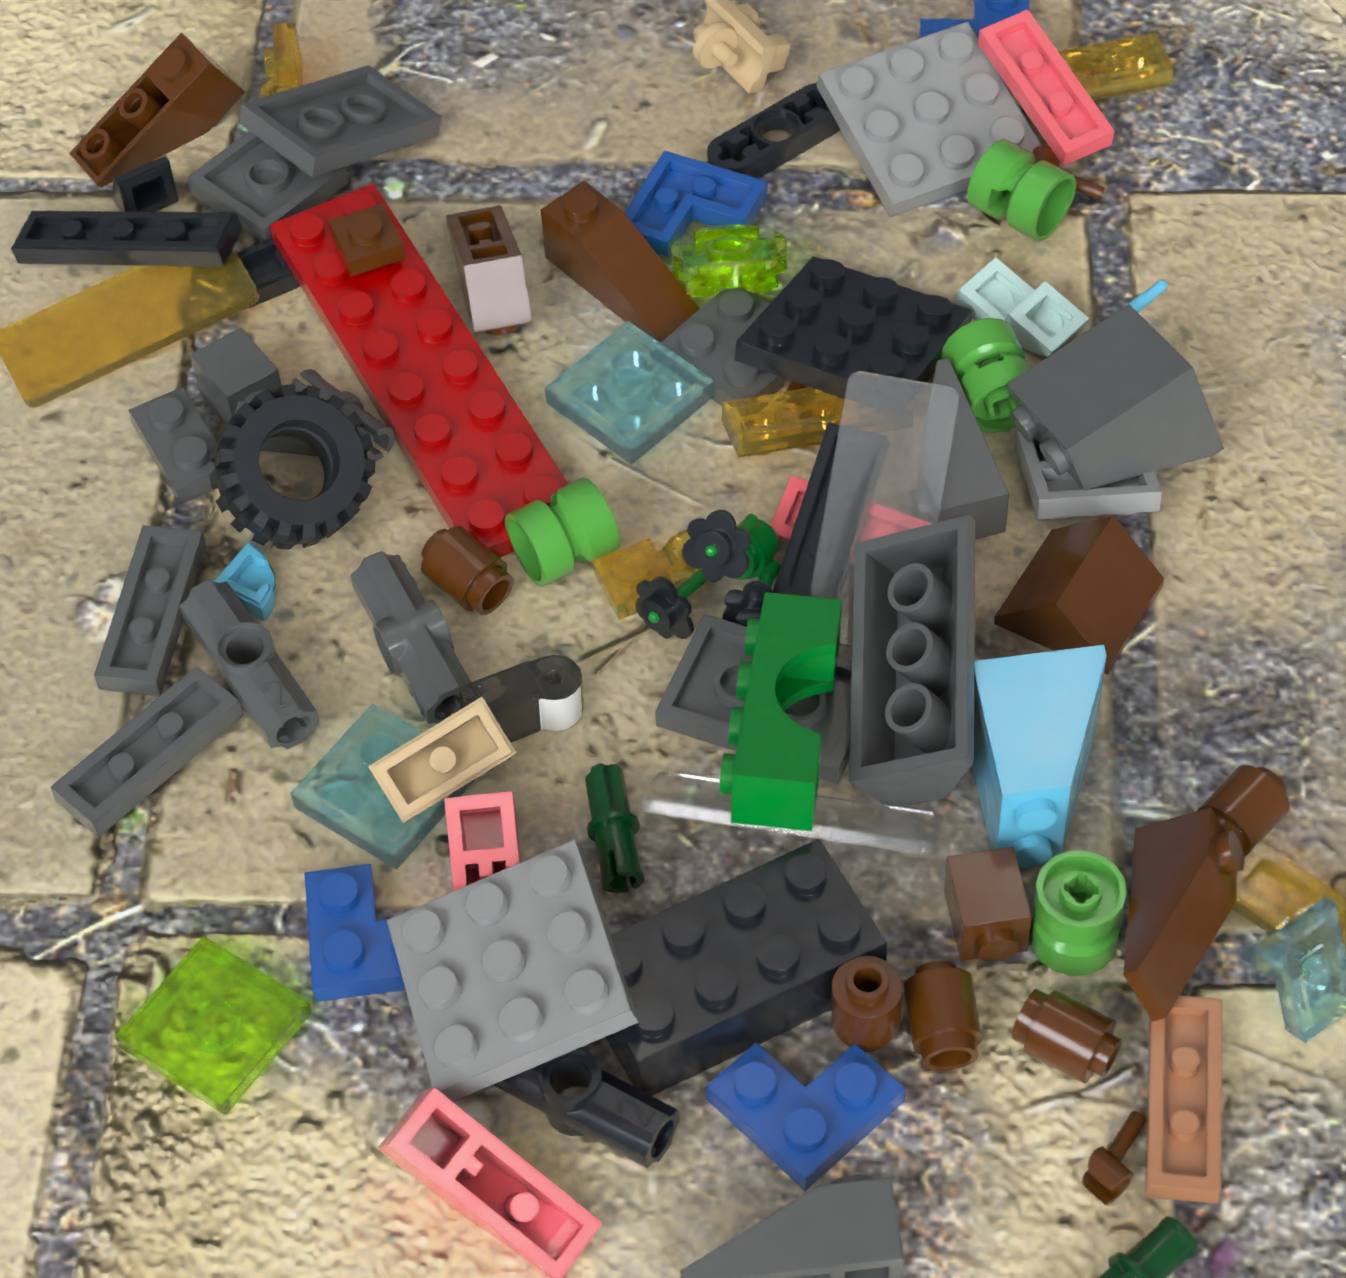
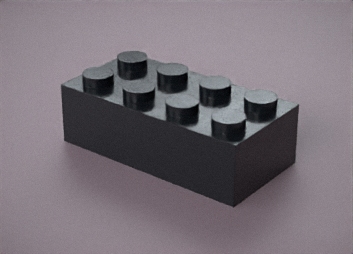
(737, 965)

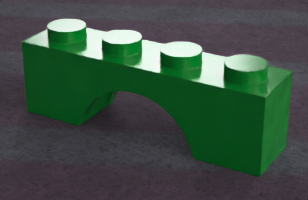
(776, 759)

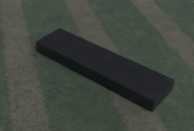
(127, 238)

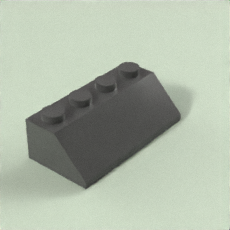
(913, 663)

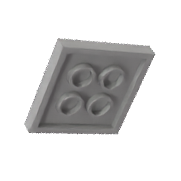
(923, 115)
(511, 972)

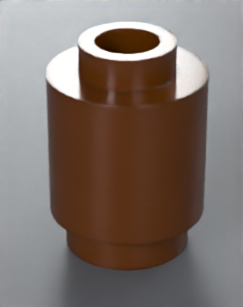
(466, 570)
(1249, 804)
(866, 1003)
(943, 1015)
(1067, 1035)

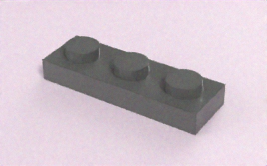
(148, 611)
(147, 751)

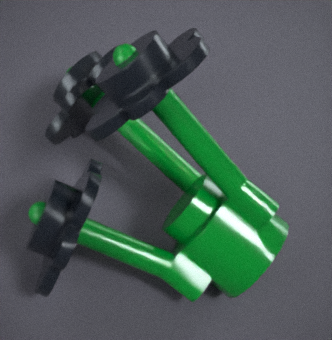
(718, 550)

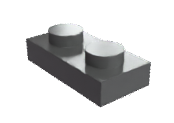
(177, 442)

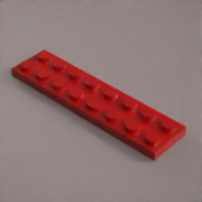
(423, 374)

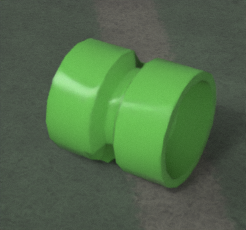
(1016, 187)
(984, 360)
(572, 527)
(1077, 912)

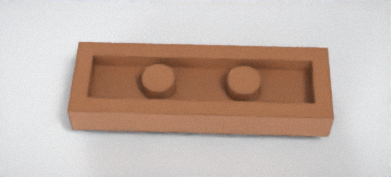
(1185, 1102)

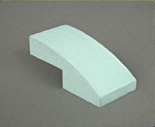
(1039, 316)

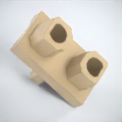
(734, 41)

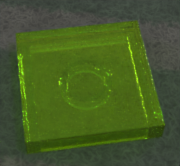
(214, 1025)

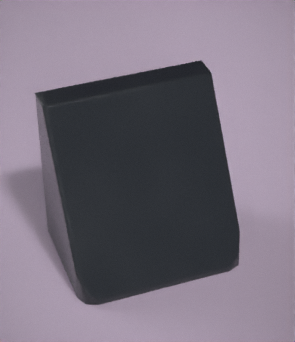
(145, 187)

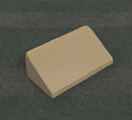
(442, 759)

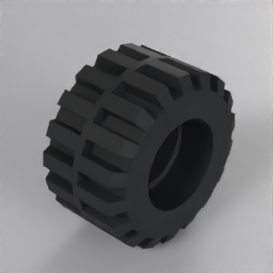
(321, 427)

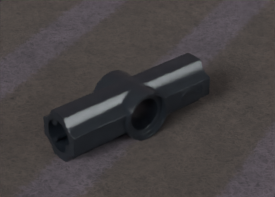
(606, 1111)

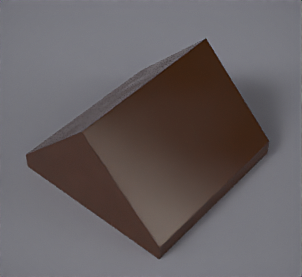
(1083, 590)

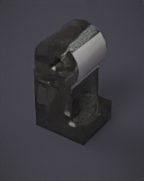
(531, 696)

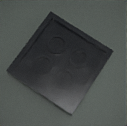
(845, 323)

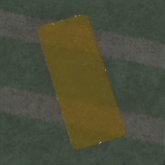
(119, 324)

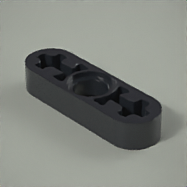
(763, 156)

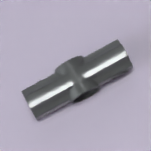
(411, 635)
(249, 664)

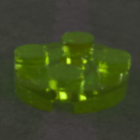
(729, 259)

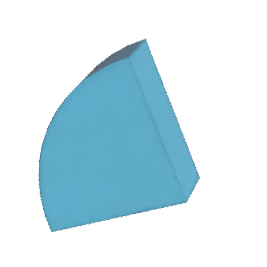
(252, 581)

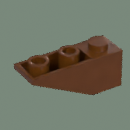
(163, 110)

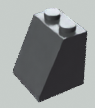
(1114, 404)

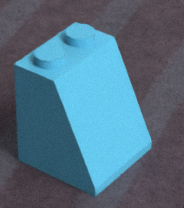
(1034, 744)

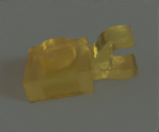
(283, 60)
(625, 568)

